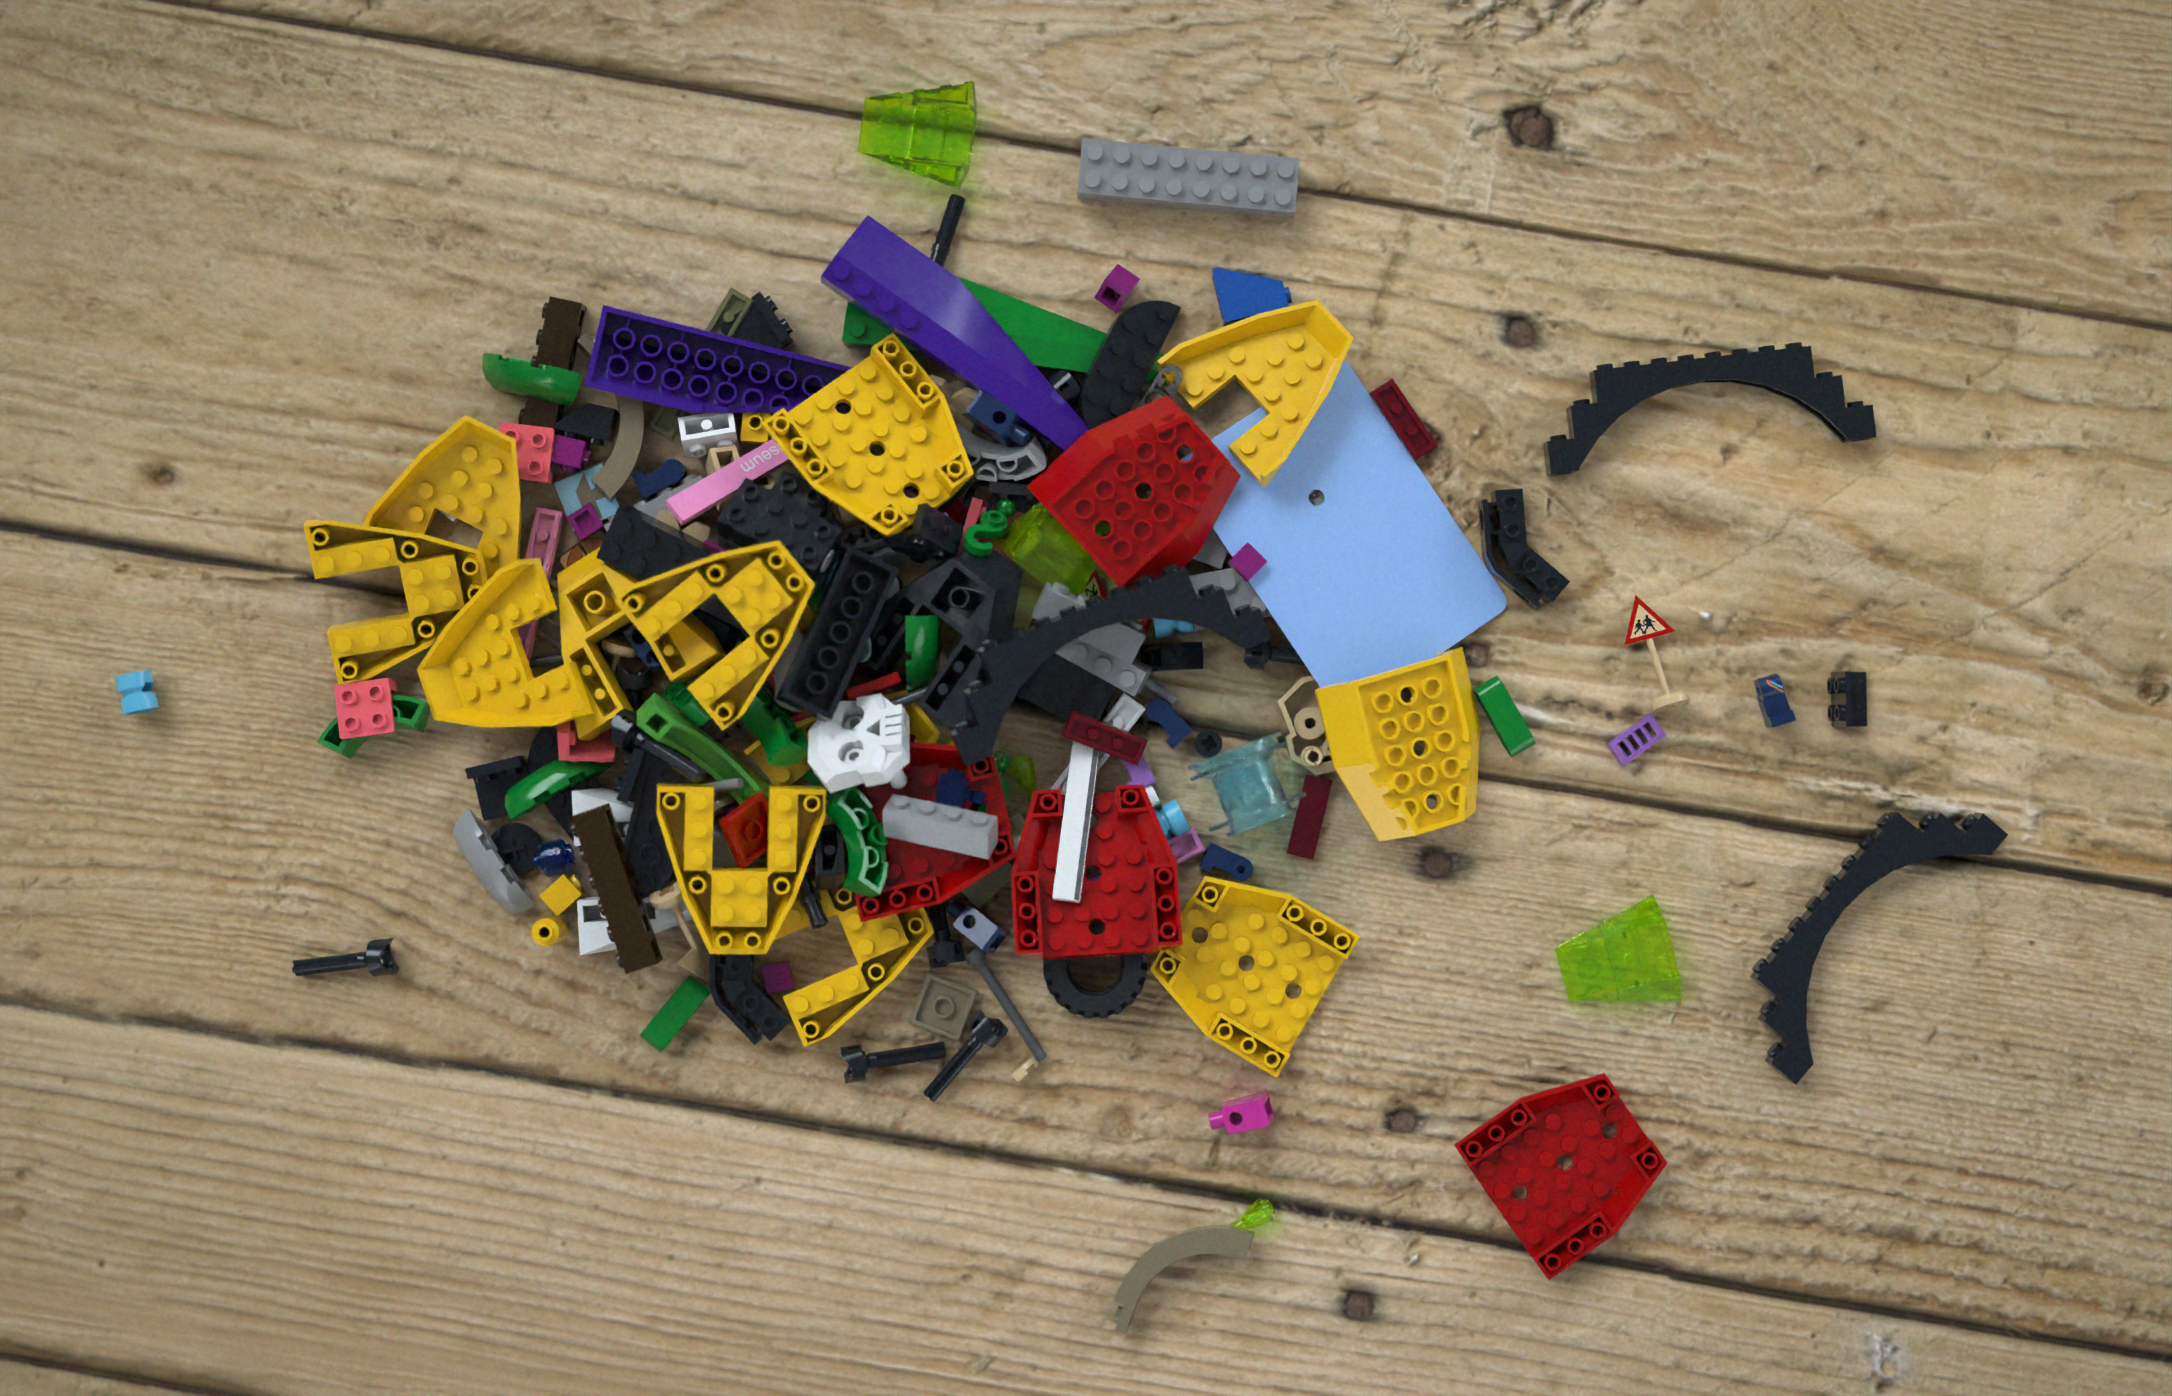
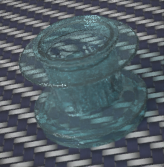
(1247, 784)

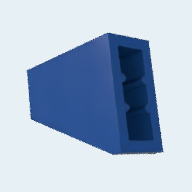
(1246, 294)

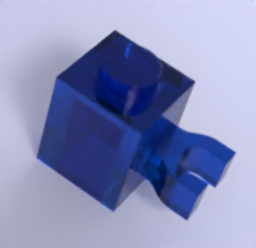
(954, 790)

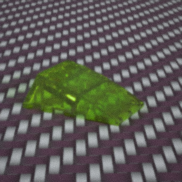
(923, 131)
(1048, 550)
(1622, 959)

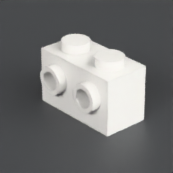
(707, 431)

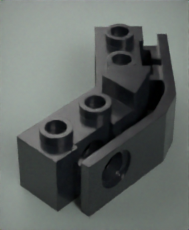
(1512, 544)
(747, 996)

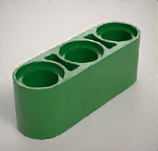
(686, 703)
(1504, 716)
(675, 1013)

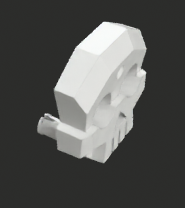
(877, 744)

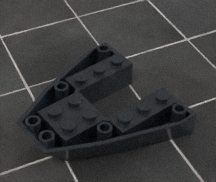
(970, 595)

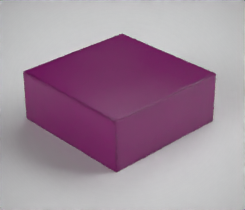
(585, 521)
(1247, 562)
(777, 976)

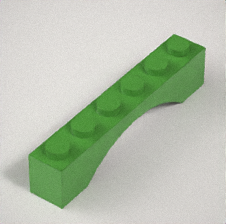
(677, 731)

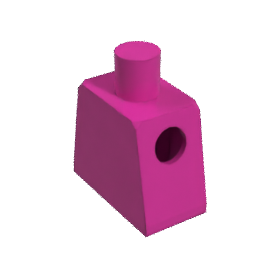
(1254, 1109)

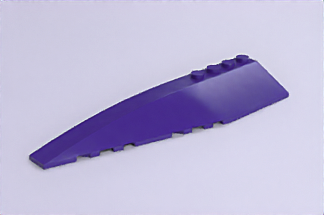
(947, 325)
(700, 368)

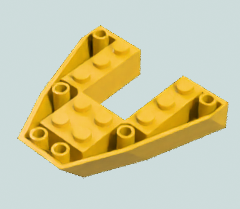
(436, 583)
(761, 590)
(590, 614)
(733, 905)
(880, 947)

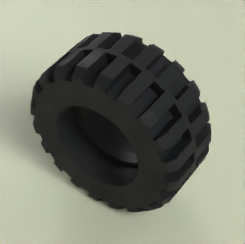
(1096, 1003)

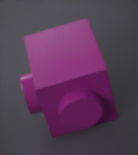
(1117, 288)
(570, 453)

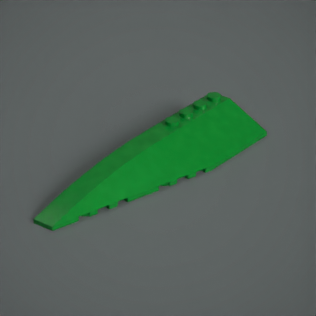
(1042, 336)

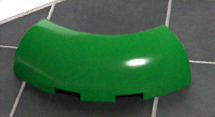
(521, 378)
(924, 646)
(408, 714)
(775, 730)
(547, 781)
(863, 840)

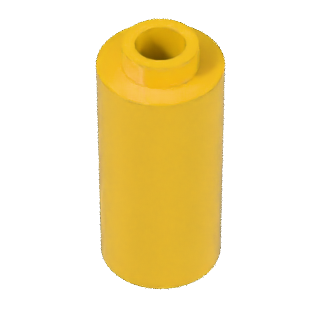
(558, 930)

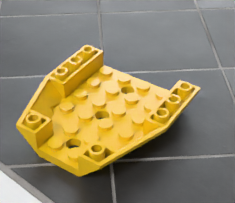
(892, 407)
(1374, 740)
(1250, 1007)

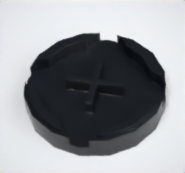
(517, 846)

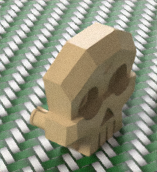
(1305, 744)

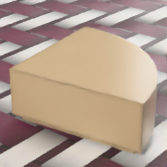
(1023, 1070)

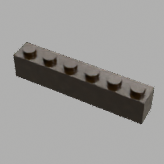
(558, 349)
(616, 888)

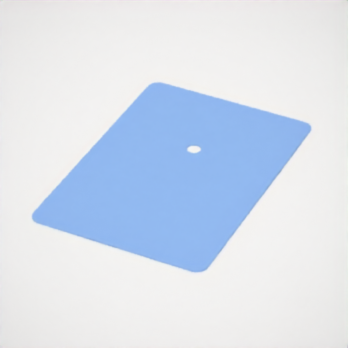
(1373, 569)

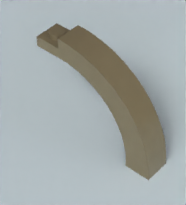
(624, 457)
(1195, 1241)

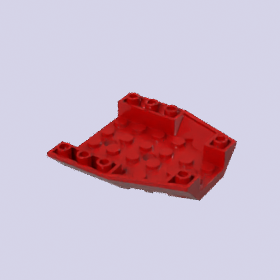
(1099, 482)
(927, 874)
(1132, 897)
(1570, 1207)

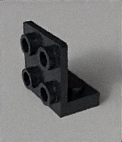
(1847, 699)
(493, 782)

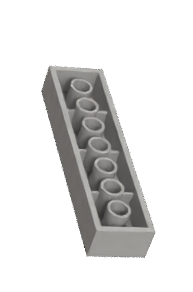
(1188, 178)

